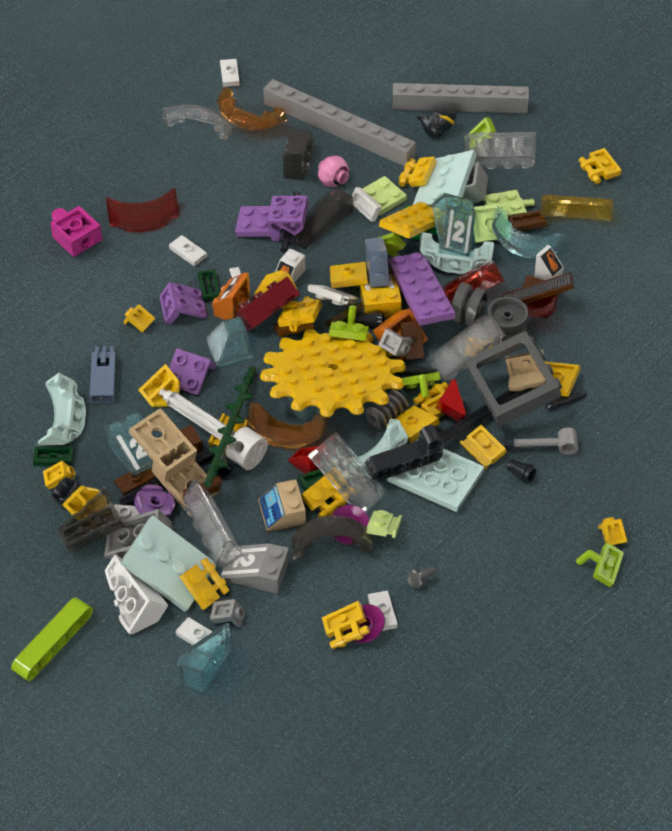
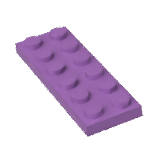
(421, 288)

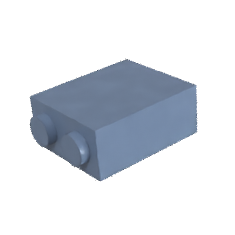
(376, 262)

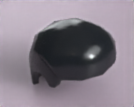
(65, 489)

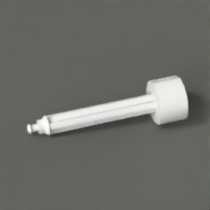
(249, 445)

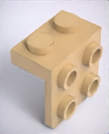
(523, 372)

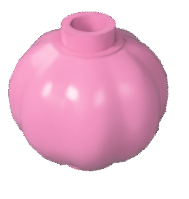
(333, 169)

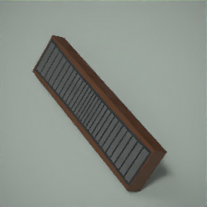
(543, 289)

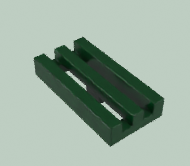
(211, 295)
(49, 460)

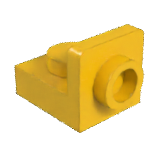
(139, 318)
(56, 473)
(613, 531)

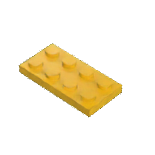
(410, 220)

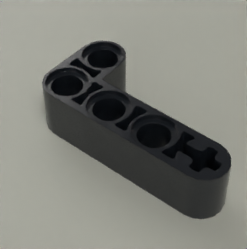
(407, 457)

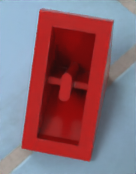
(451, 402)
(302, 461)

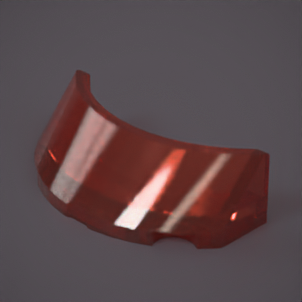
(145, 215)
(483, 277)

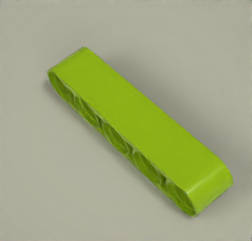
(52, 639)

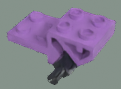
(279, 220)

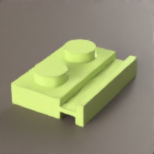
(383, 523)

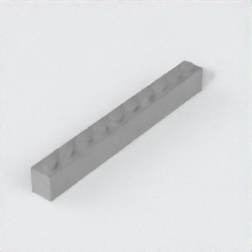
(339, 122)

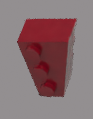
(267, 303)

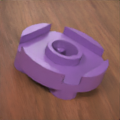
(154, 493)

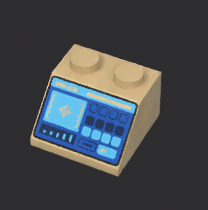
(282, 506)

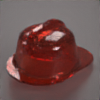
(542, 308)

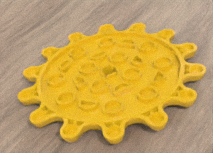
(357, 373)

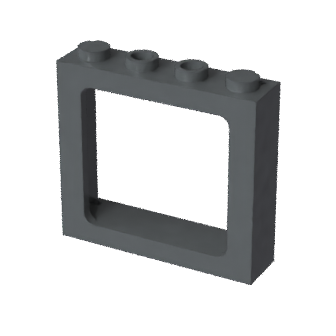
(525, 402)

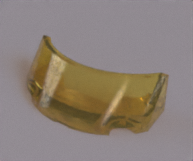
(576, 207)

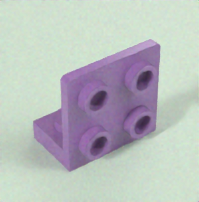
(181, 299)
(190, 370)

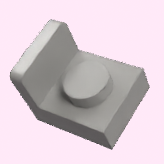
(395, 343)
(227, 611)

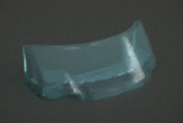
(520, 242)

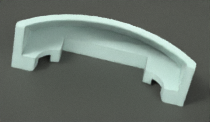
(454, 262)
(68, 411)
(393, 437)

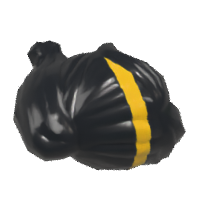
(437, 123)

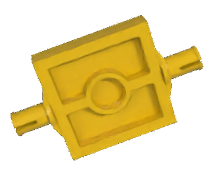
(299, 313)

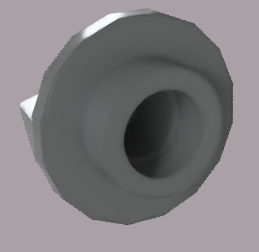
(416, 578)

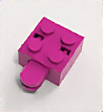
(75, 230)

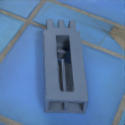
(103, 377)

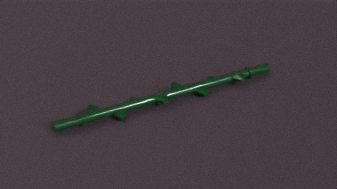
(234, 419)

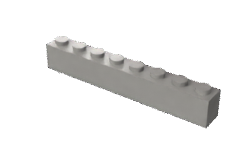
(460, 98)

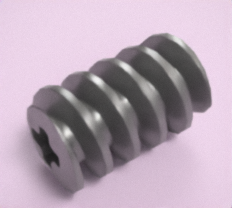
(380, 414)

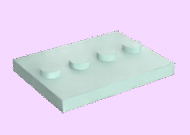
(448, 176)
(442, 482)
(160, 558)

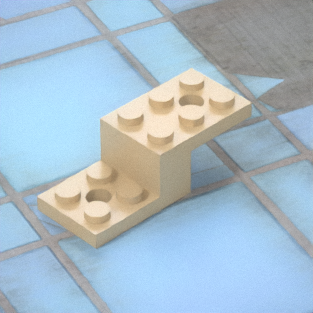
(171, 454)

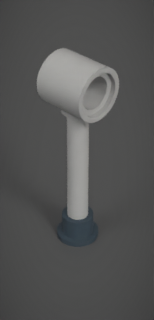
(566, 441)

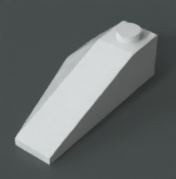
(136, 600)

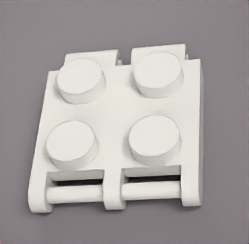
(338, 297)

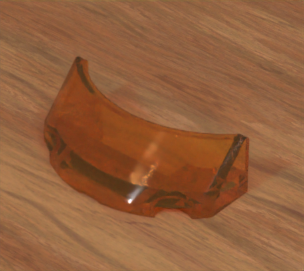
(245, 119)
(282, 433)

